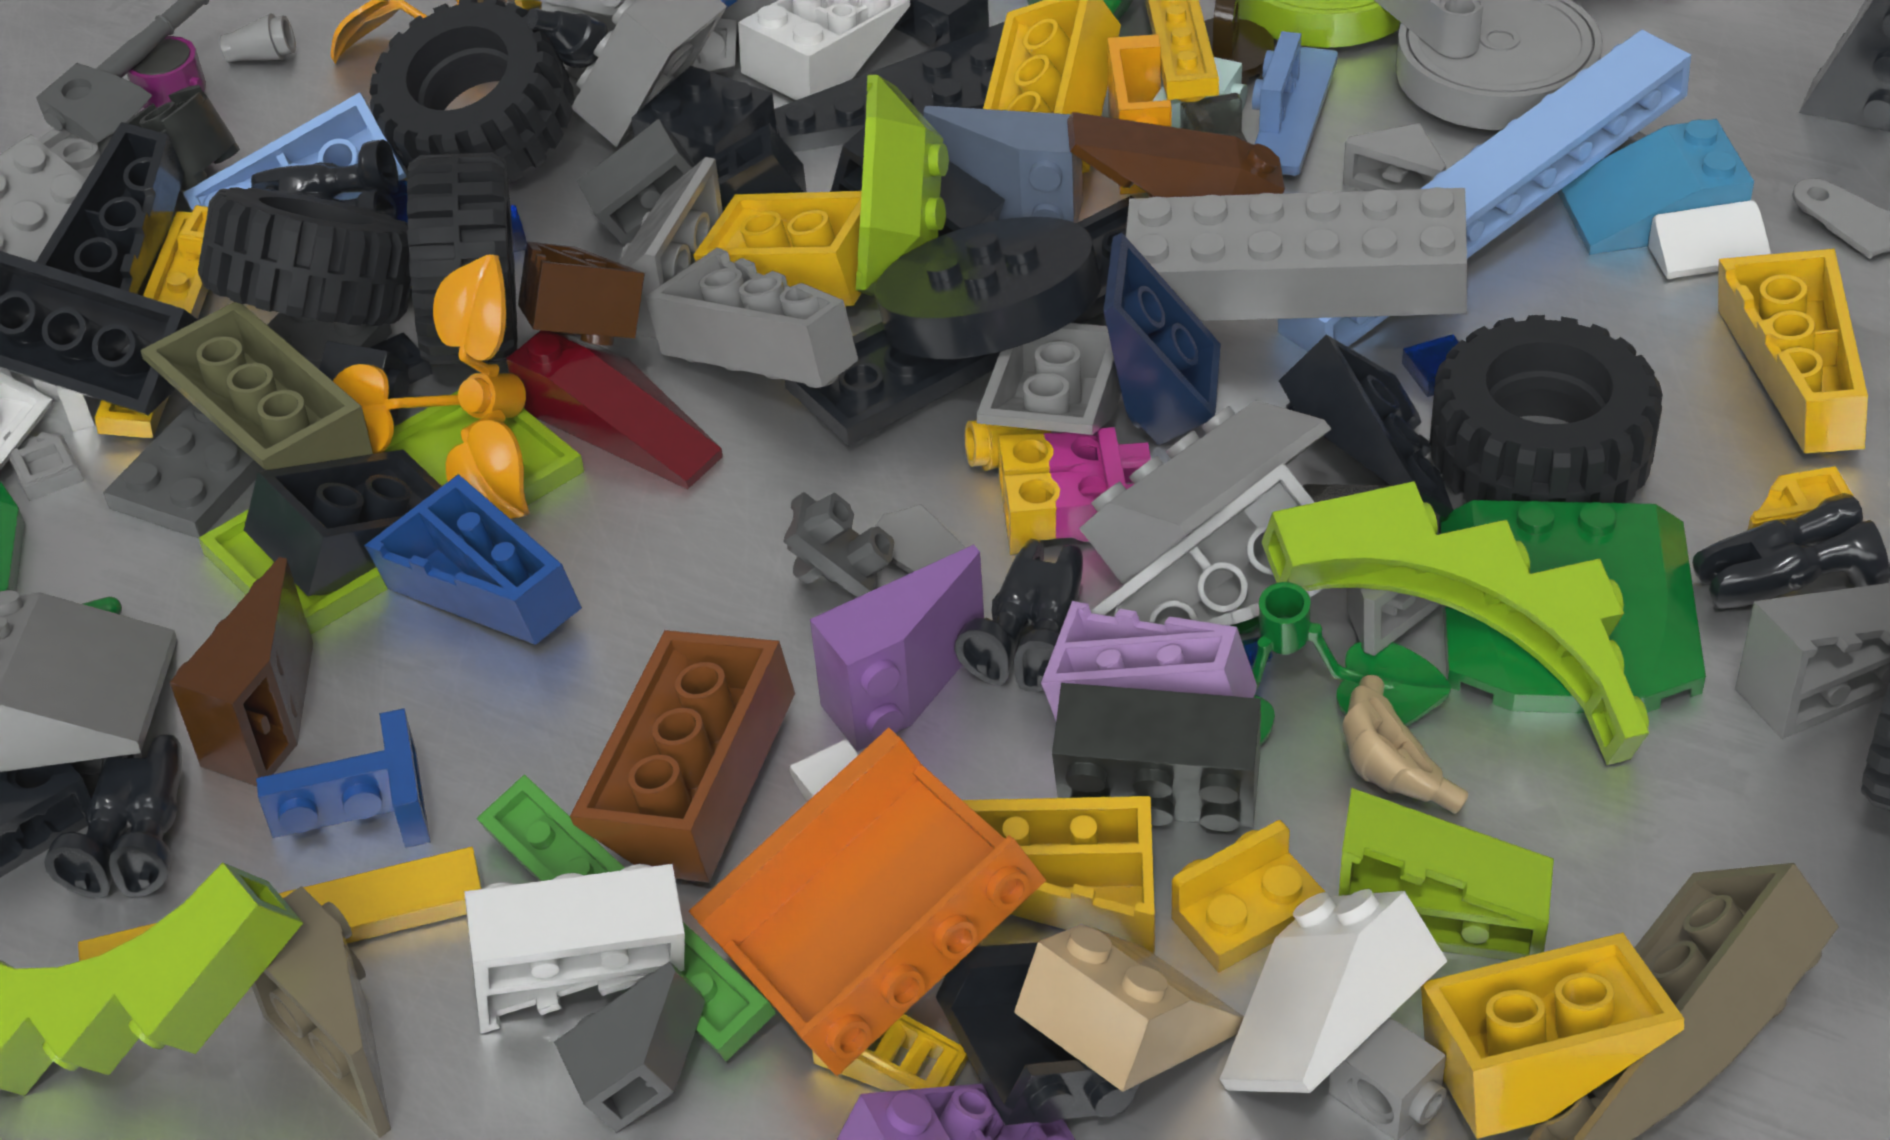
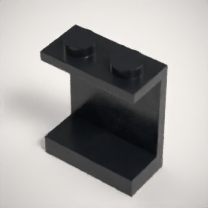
(1016, 1063)

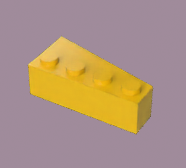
(1800, 342)

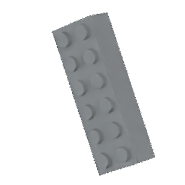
(1308, 252)

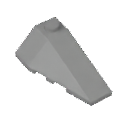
(1216, 568)

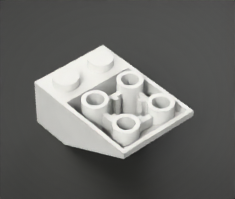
(813, 43)

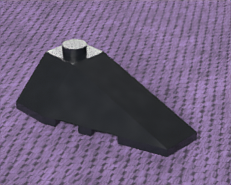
(1366, 416)

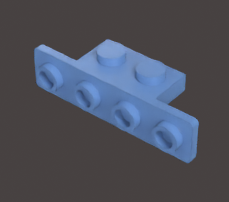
(1291, 98)

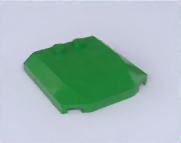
(1640, 551)

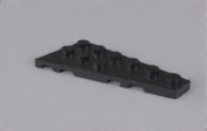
(943, 76)

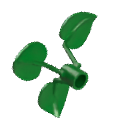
(1285, 627)

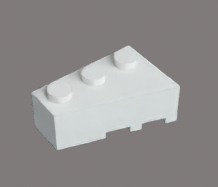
(570, 935)

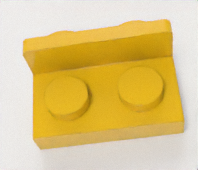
(1241, 896)

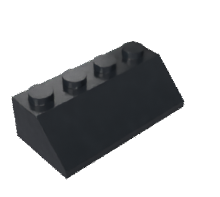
(83, 334)

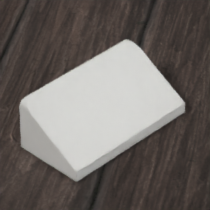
(1697, 238)

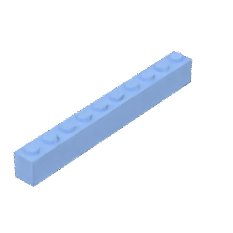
(1543, 152)

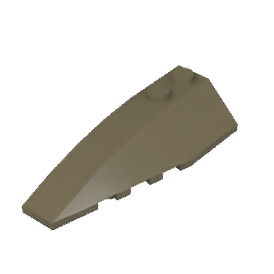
(1727, 961)

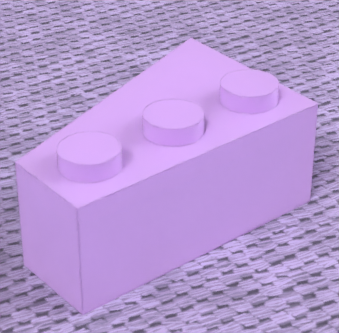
(1147, 655)

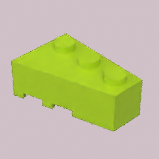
(1465, 885)

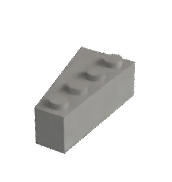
(752, 322)

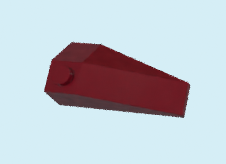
(611, 406)

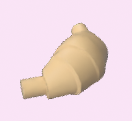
(1389, 753)

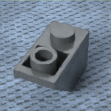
(633, 1047)

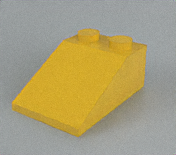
(795, 234)
(1544, 1029)

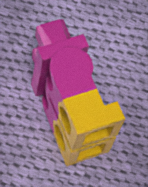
(1056, 477)

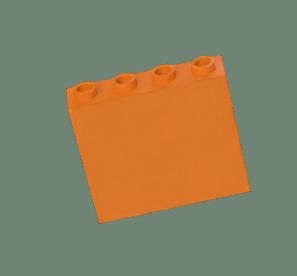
(865, 900)

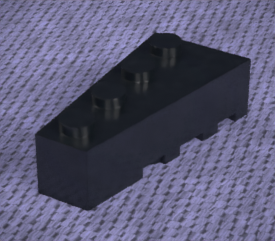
(120, 212)

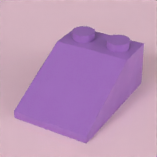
(895, 646)

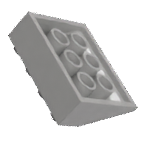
(75, 680)

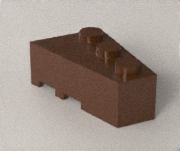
(579, 293)

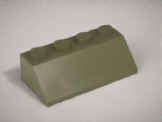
(260, 390)

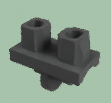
(830, 548)

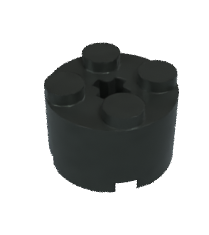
(194, 131)

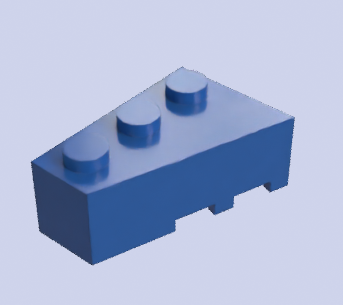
(474, 564)

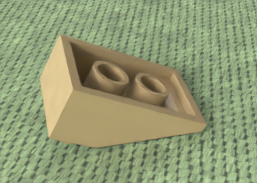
(1119, 1006)

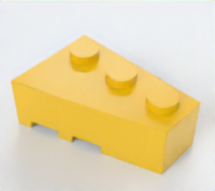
(1092, 860)

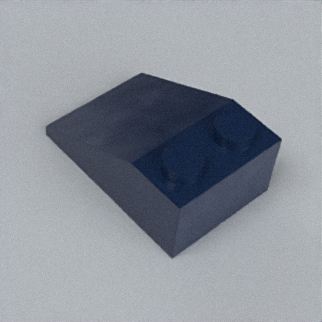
(1159, 348)

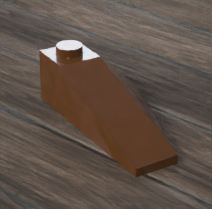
(1173, 159)

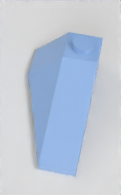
(328, 138)

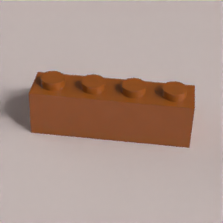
(687, 751)

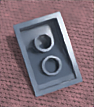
(1016, 156)

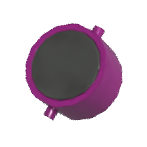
(168, 69)

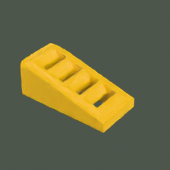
(879, 1070)

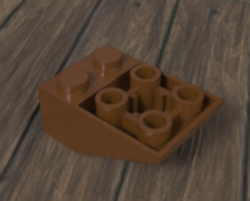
(249, 682)

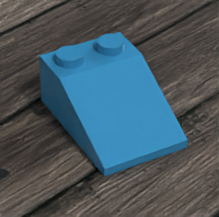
(1659, 174)

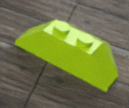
(898, 182)

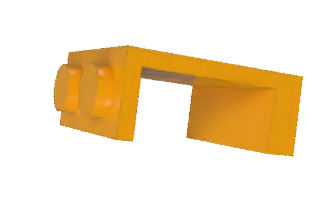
(1134, 83)

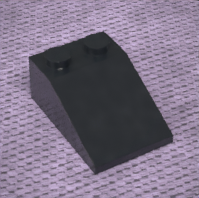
(330, 510)

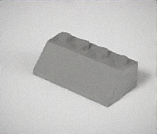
(1195, 484)

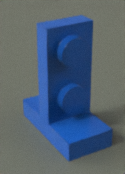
(352, 789)

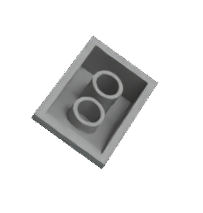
(1055, 383)

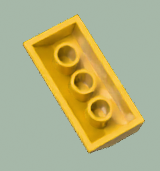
(1053, 59)

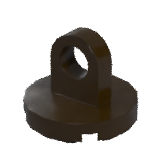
(1238, 38)

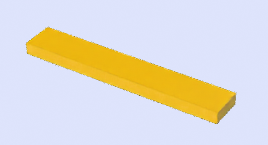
(373, 900)

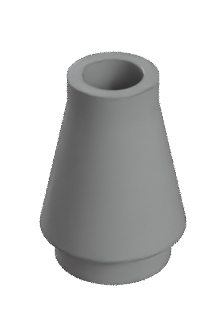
(261, 40)

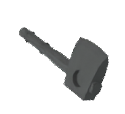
(97, 100)

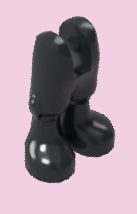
(372, 175)
(1781, 559)
(1030, 595)
(127, 795)

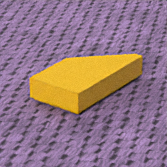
(1798, 494)

